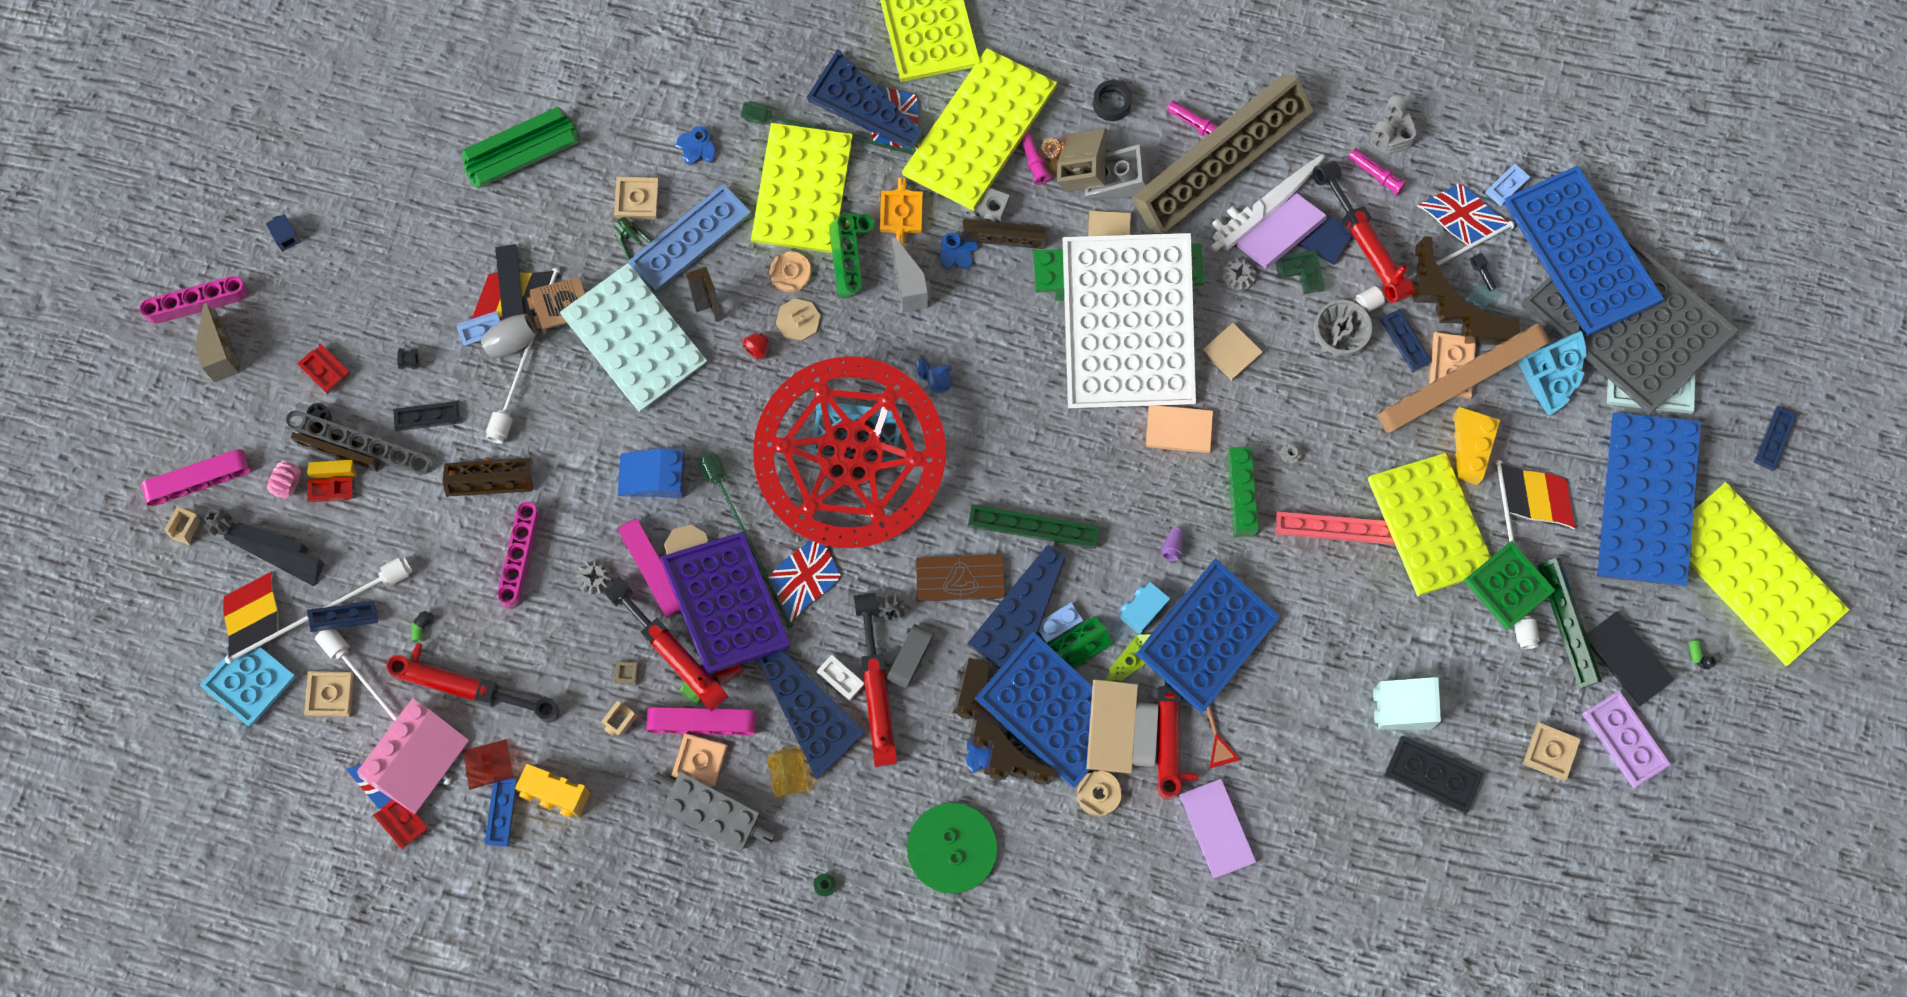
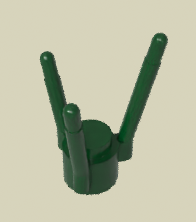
(626, 230)

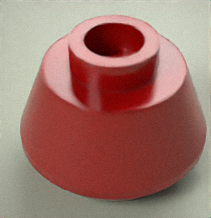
(756, 345)

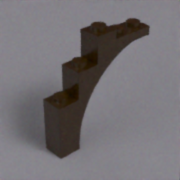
(1451, 308)
(986, 733)

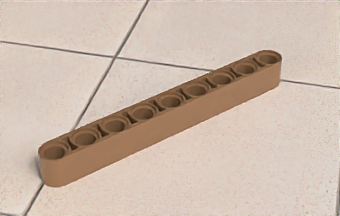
(1463, 377)

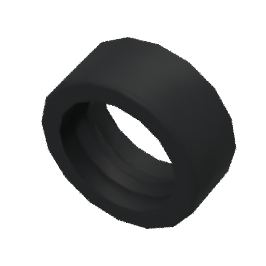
(1112, 86)

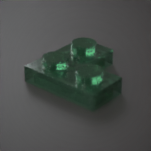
(1306, 266)

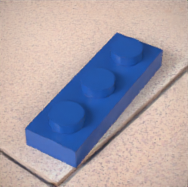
(501, 813)

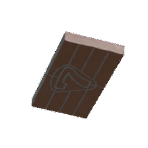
(960, 578)

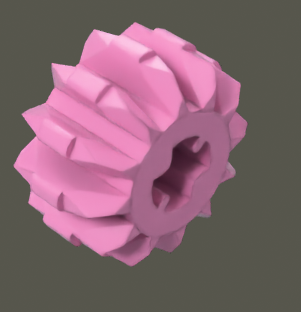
(284, 479)

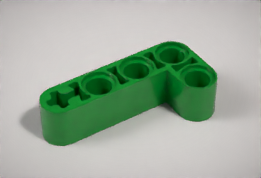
(848, 281)

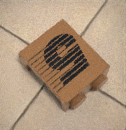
(551, 300)

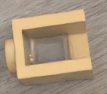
(183, 525)
(619, 719)

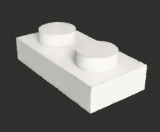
(840, 677)

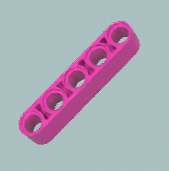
(183, 299)
(195, 477)
(518, 565)
(649, 565)
(701, 721)

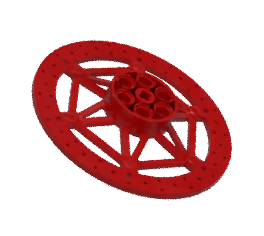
(823, 396)

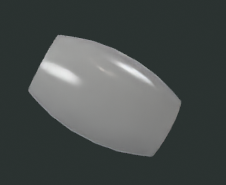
(509, 336)

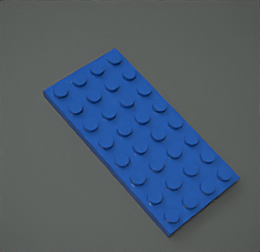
(1583, 251)
(1649, 499)

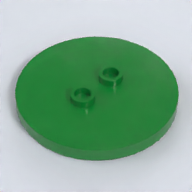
(951, 848)

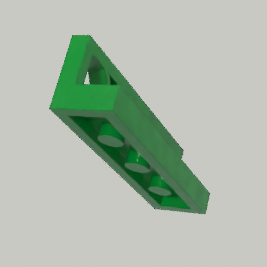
(1087, 643)

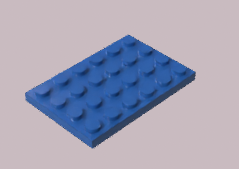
(1207, 635)
(1043, 706)

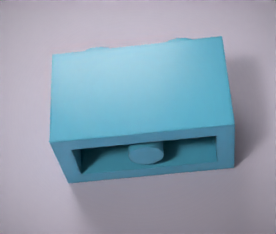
(1144, 607)

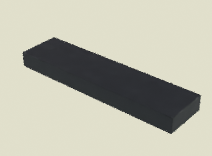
(509, 280)

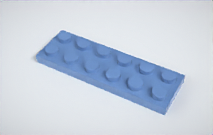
(689, 238)

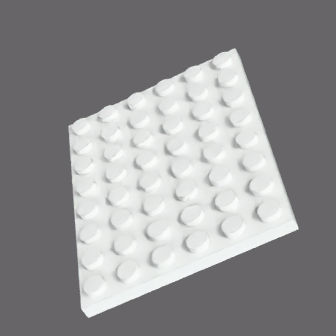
(1129, 320)

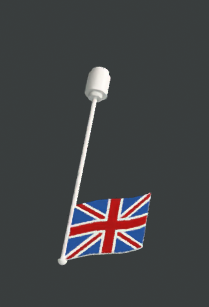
(1462, 217)

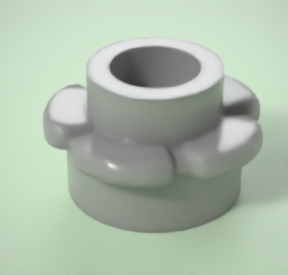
(1286, 457)

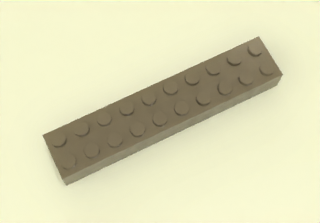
(1222, 154)

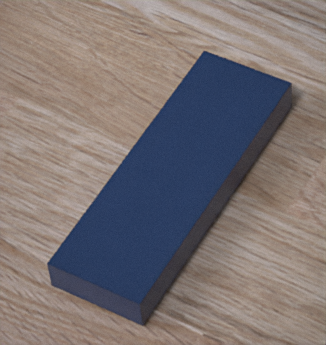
(1406, 340)
(1775, 438)
(342, 616)

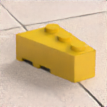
(1474, 443)
(552, 791)

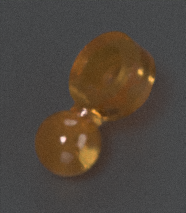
(1048, 152)

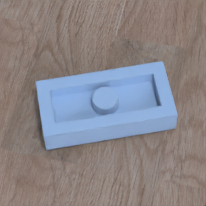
(1507, 184)
(474, 329)
(1059, 623)

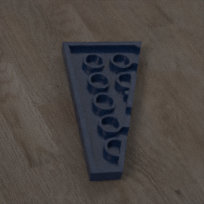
(855, 98)
(1020, 609)
(814, 717)

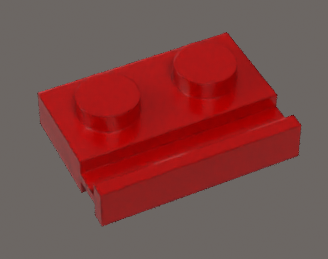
(323, 368)
(400, 823)

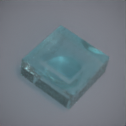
(1480, 297)

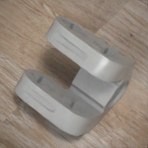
(1396, 116)

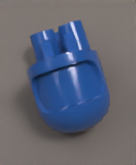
(937, 377)

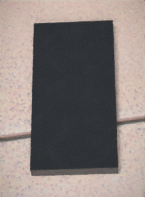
(1628, 658)
(1433, 774)

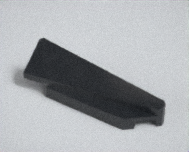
(277, 550)

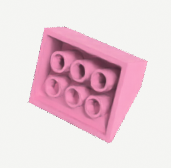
(412, 756)

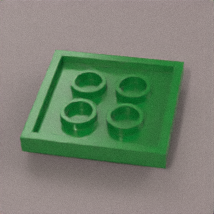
(1509, 585)

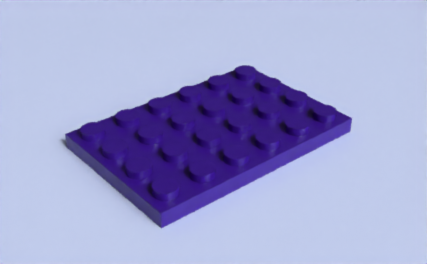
(725, 603)

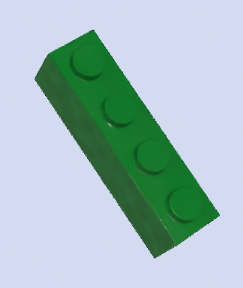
(1242, 492)

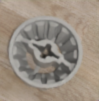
(1342, 313)

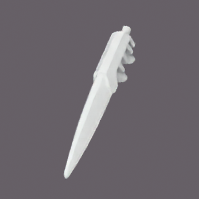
(1249, 219)

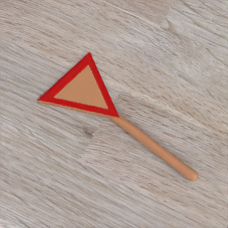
(1221, 751)

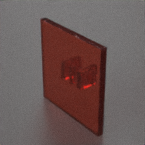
(488, 764)

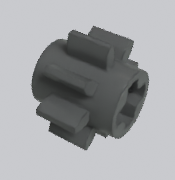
(217, 522)
(891, 608)

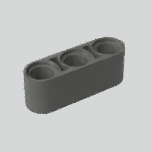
(910, 656)

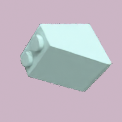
(1407, 704)

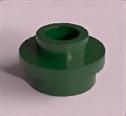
(825, 892)

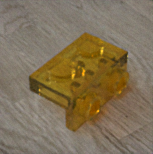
(787, 772)

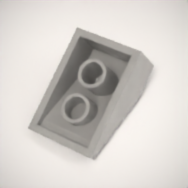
(1125, 173)
(911, 281)

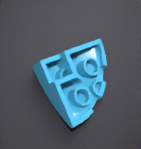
(1555, 370)

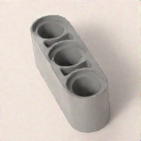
(1145, 734)

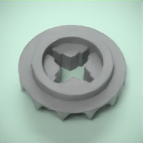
(1229, 275)
(585, 583)

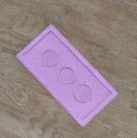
(1281, 231)
(1626, 739)
(1217, 828)

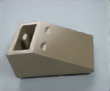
(1082, 160)
(214, 346)

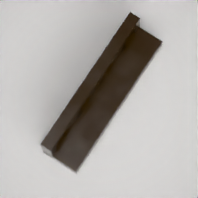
(1003, 234)
(703, 292)
(337, 452)
(487, 480)

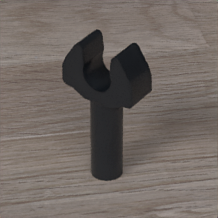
(1479, 264)

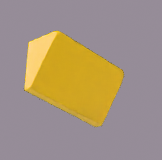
(329, 469)

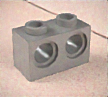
(990, 198)

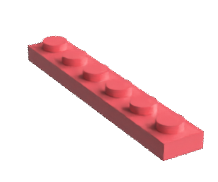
(1333, 528)

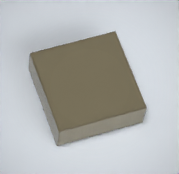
(626, 673)

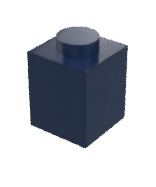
(283, 232)

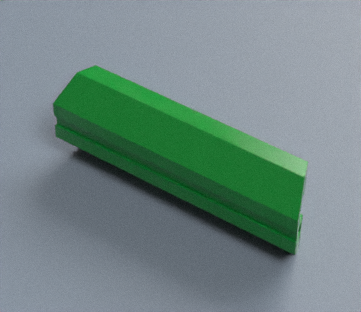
(519, 147)

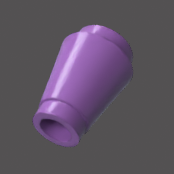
(1172, 546)

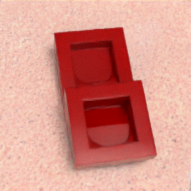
(329, 489)

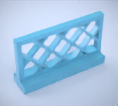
(854, 412)

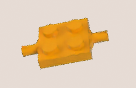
(901, 211)

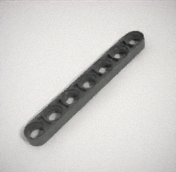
(350, 434)

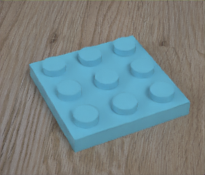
(248, 684)

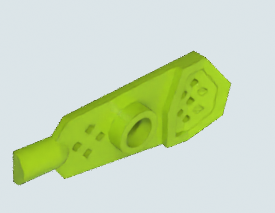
(1130, 651)

